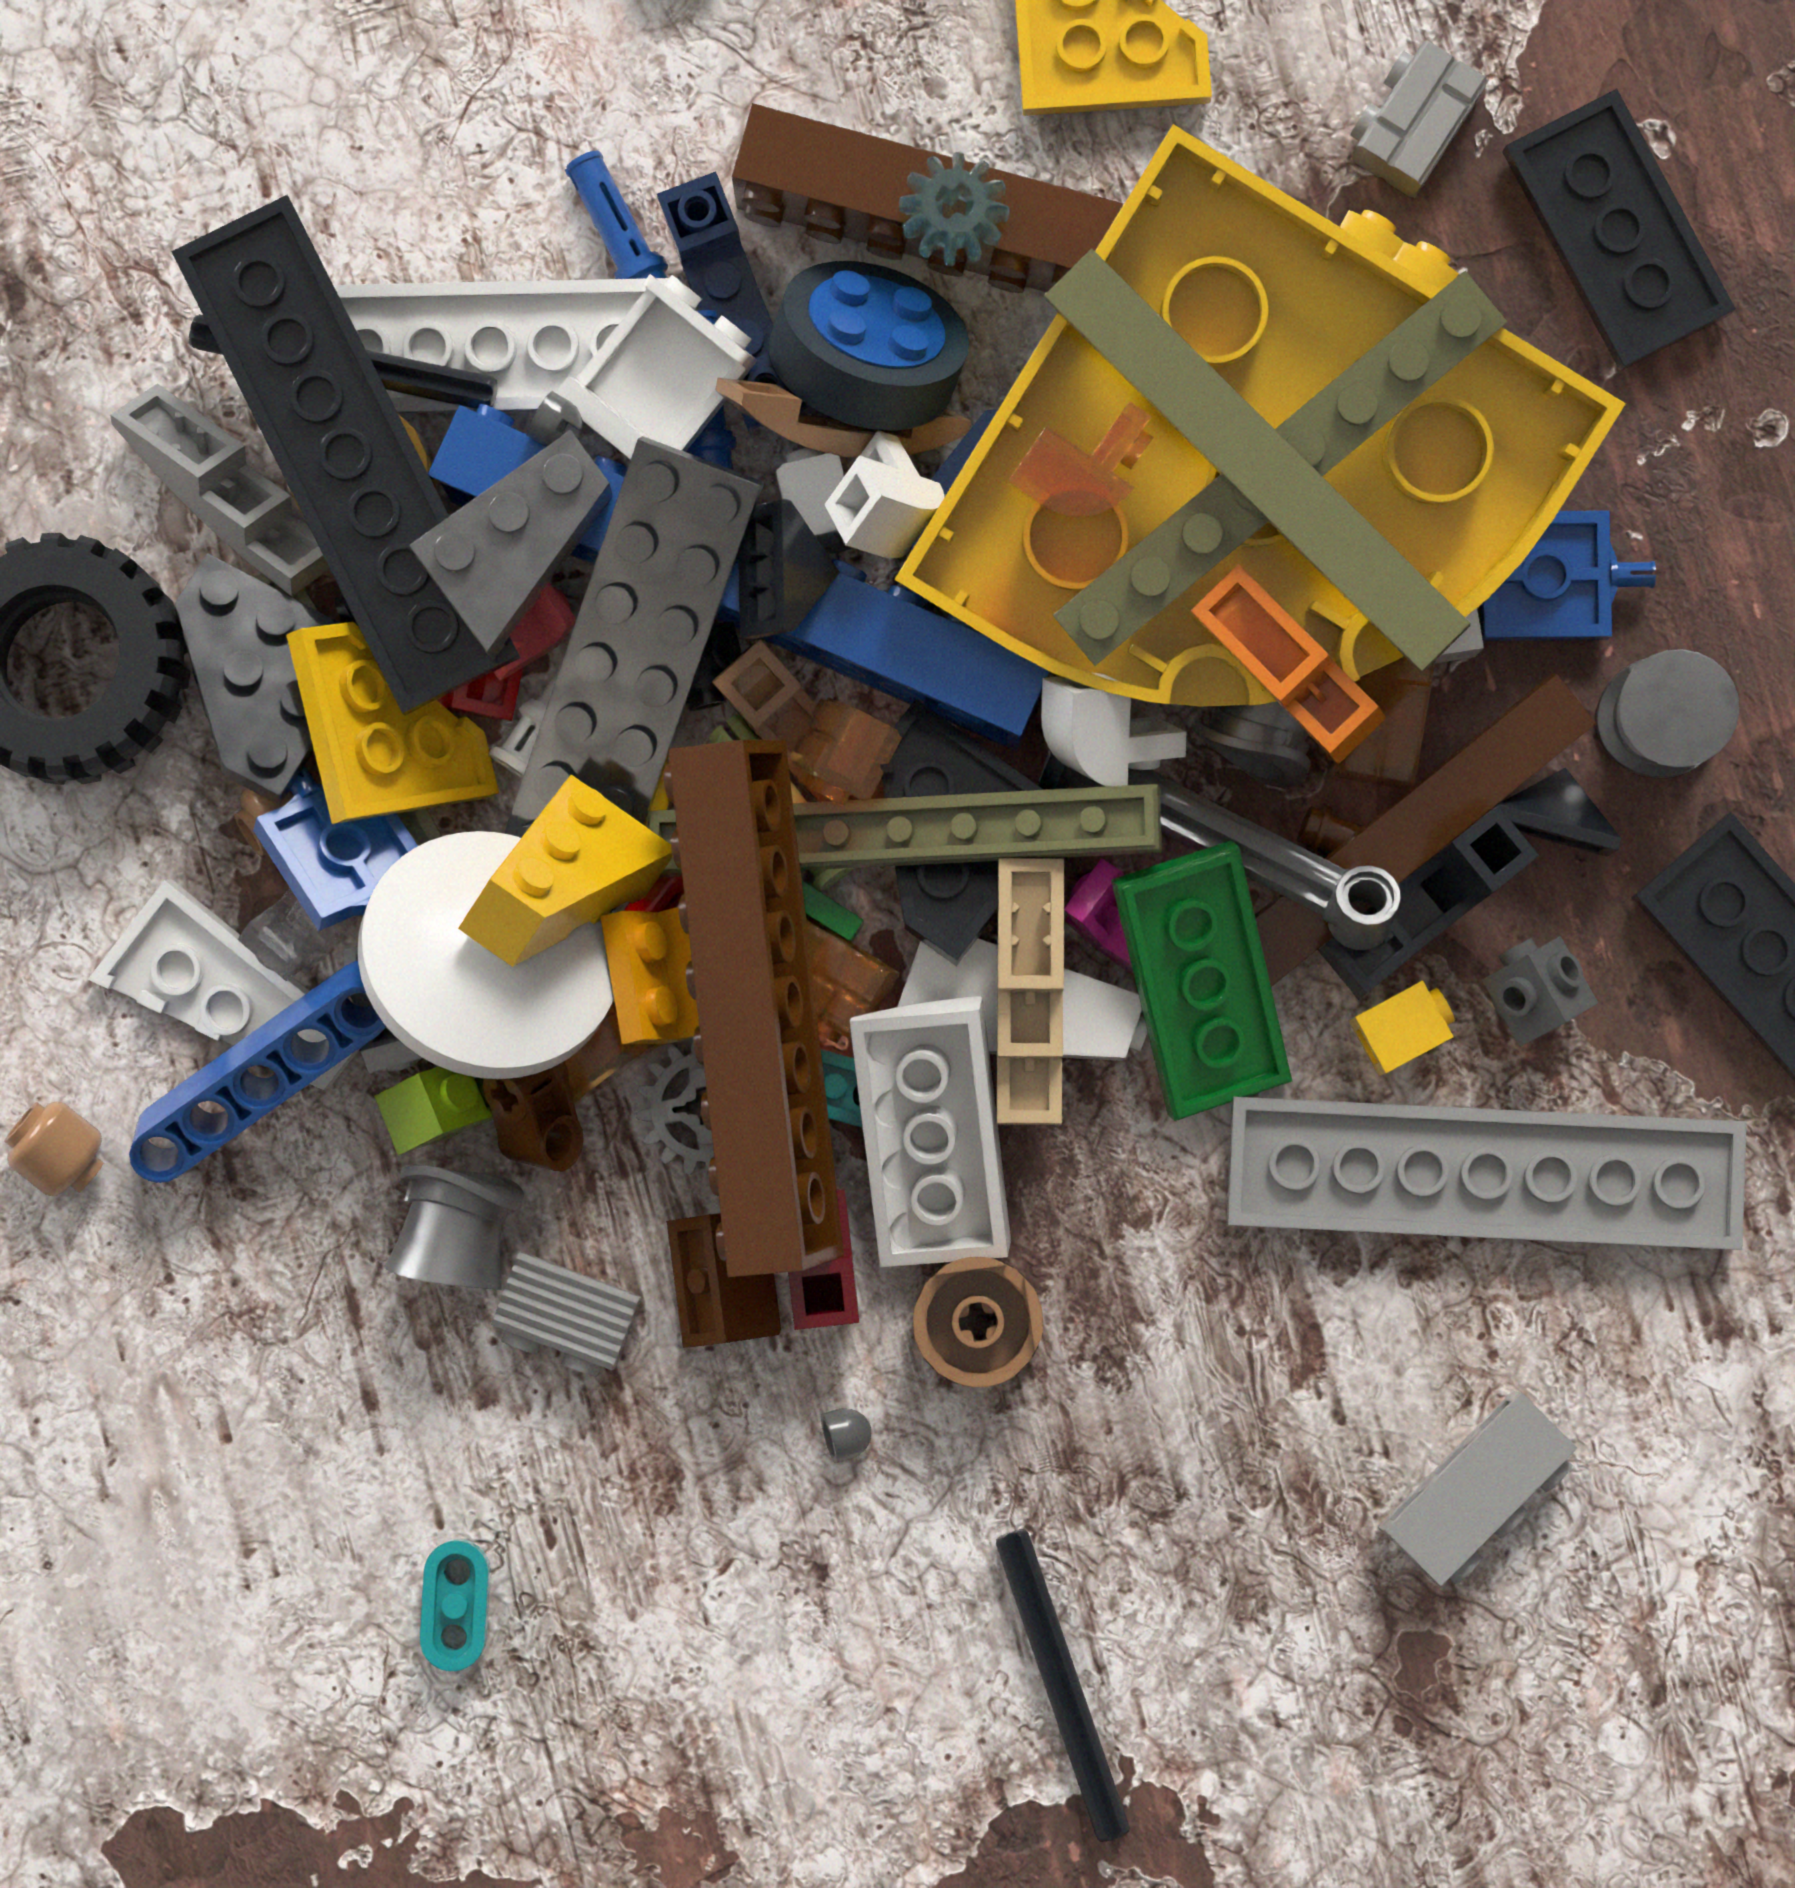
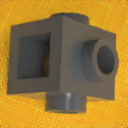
(1538, 988)

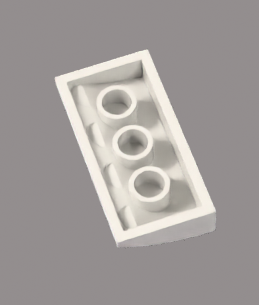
(931, 1132)

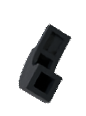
(1436, 898)

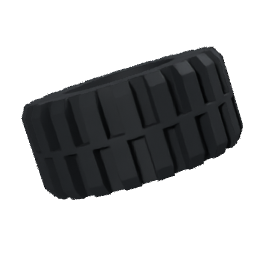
(147, 671)

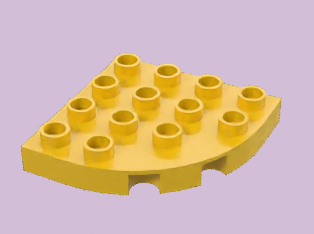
(1279, 313)

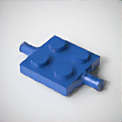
(1564, 584)
(327, 863)

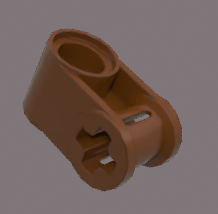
(536, 1119)

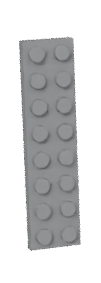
(1486, 1173)

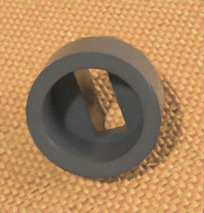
(552, 419)
(845, 1433)

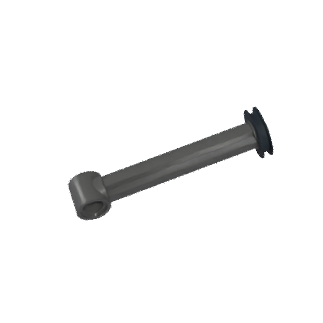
(1265, 857)

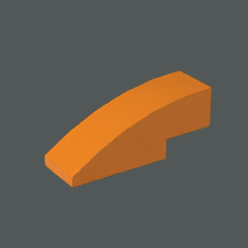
(1288, 664)

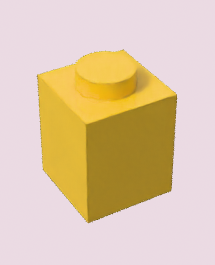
(1403, 1027)

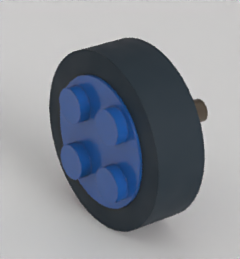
(868, 345)

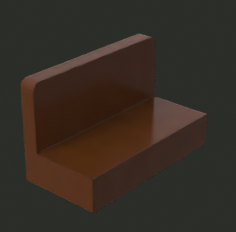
(708, 1301)

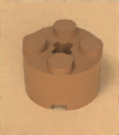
(1007, 1344)

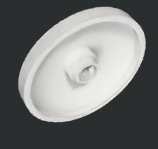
(455, 996)

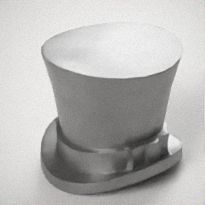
(1667, 713)
(1260, 742)
(453, 1226)

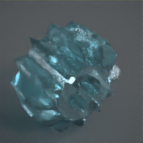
(948, 187)

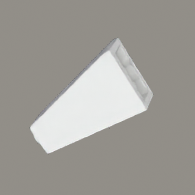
(1097, 1016)

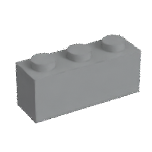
(1479, 1490)

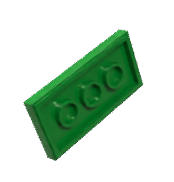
(1202, 980)

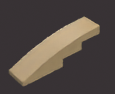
(1030, 991)

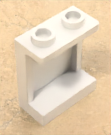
(659, 370)

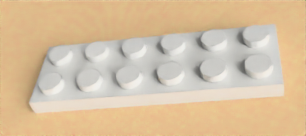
(510, 330)

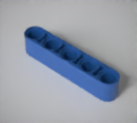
(248, 1096)

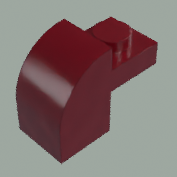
(828, 1291)

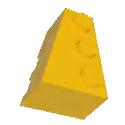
(564, 872)

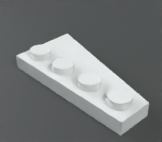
(196, 970)

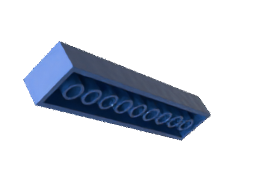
(850, 630)

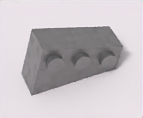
(513, 538)

